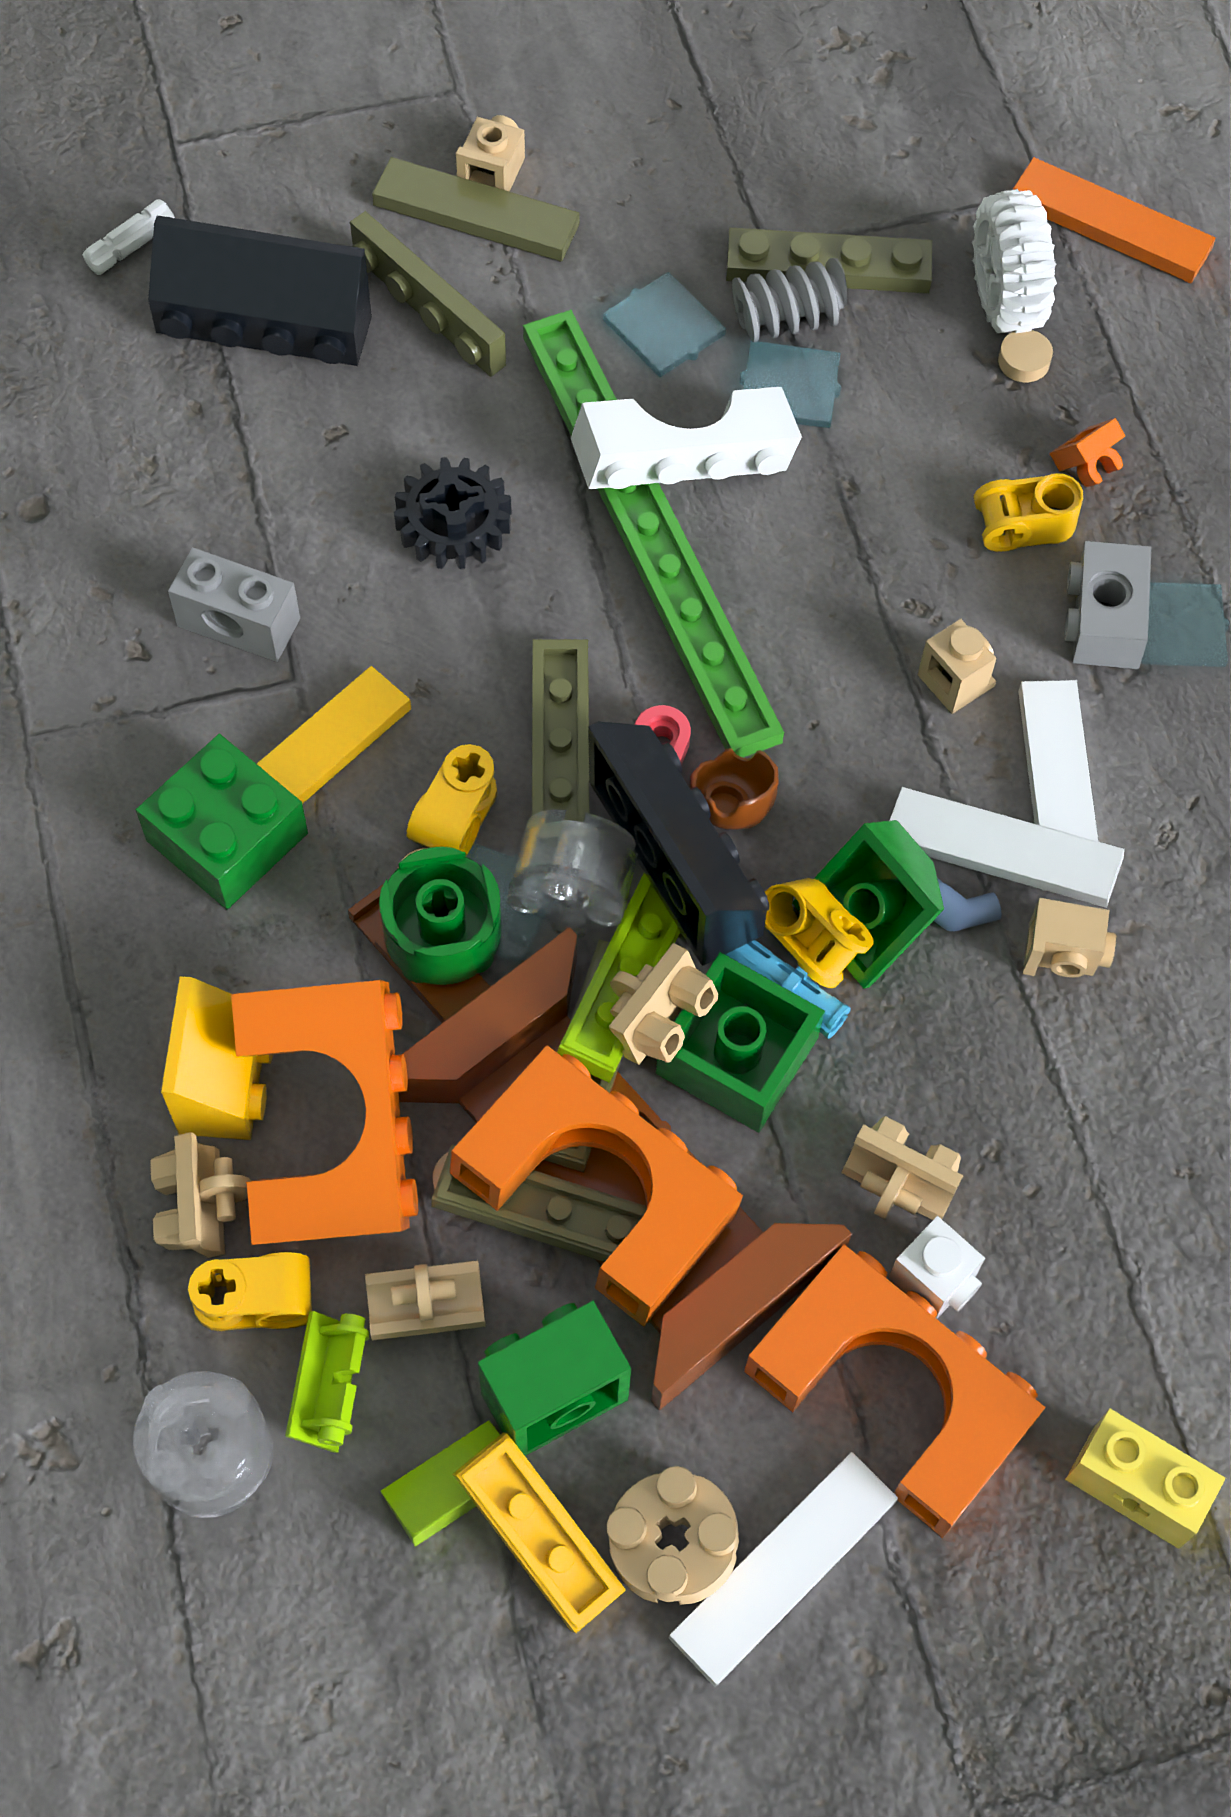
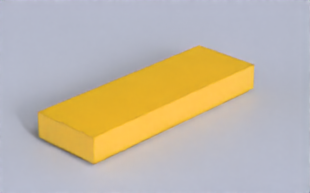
(336, 734)
(539, 1532)

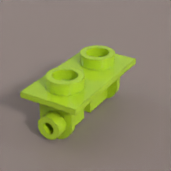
(323, 1384)

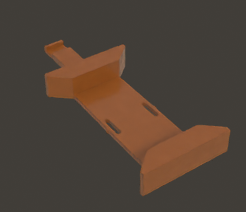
(484, 1047)

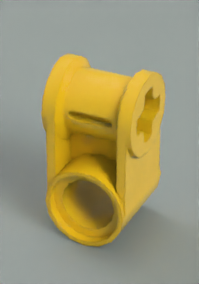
(1027, 511)
(455, 801)
(823, 935)
(261, 1292)

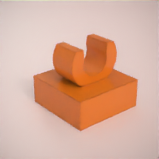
(1087, 448)

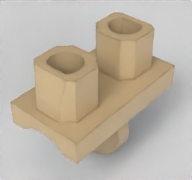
(653, 1001)
(902, 1174)
(204, 1196)
(425, 1300)

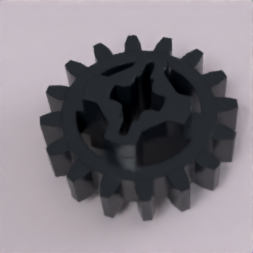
(452, 513)

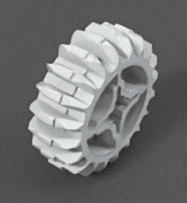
(1014, 261)

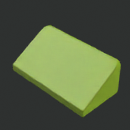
(430, 1494)

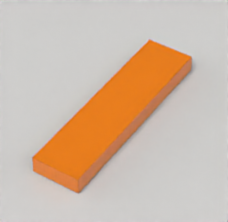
(1117, 221)

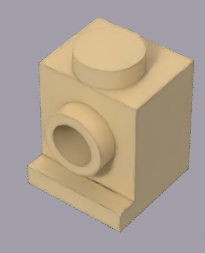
(495, 147)
(965, 657)
(1068, 939)

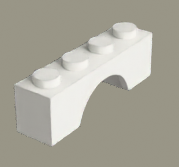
(627, 446)

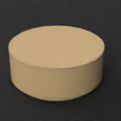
(1025, 356)

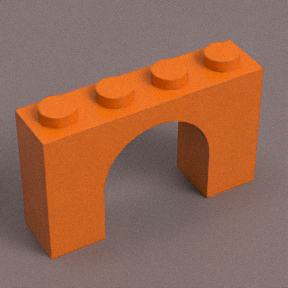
(560, 1108)
(369, 1187)
(859, 1307)

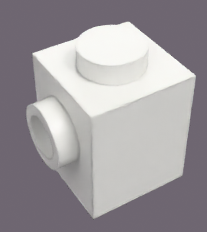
(939, 1267)

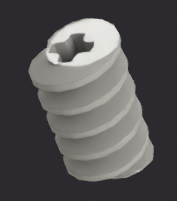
(790, 297)

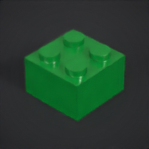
(222, 821)
(745, 1044)
(554, 1376)

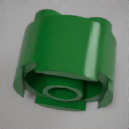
(445, 947)

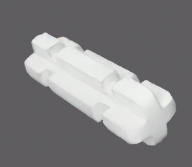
(125, 238)

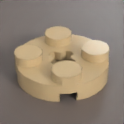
(672, 1574)

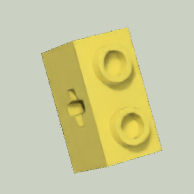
(1145, 1479)

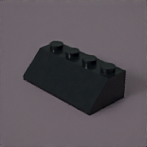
(259, 290)
(675, 840)

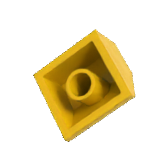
(203, 1078)

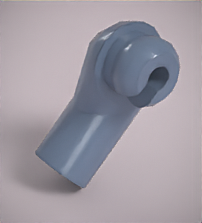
(966, 913)

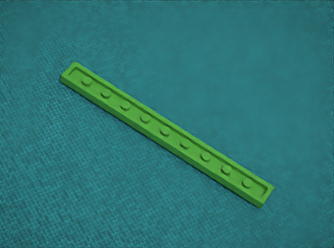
(662, 556)

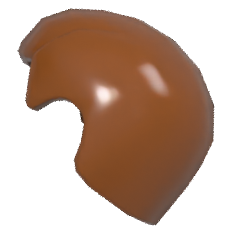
(737, 788)

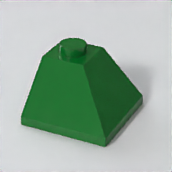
(888, 887)

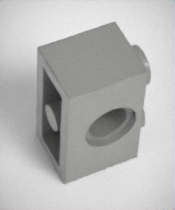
(1113, 576)
(234, 604)

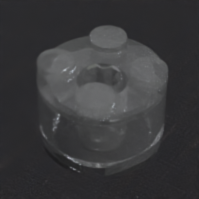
(573, 871)
(177, 1418)

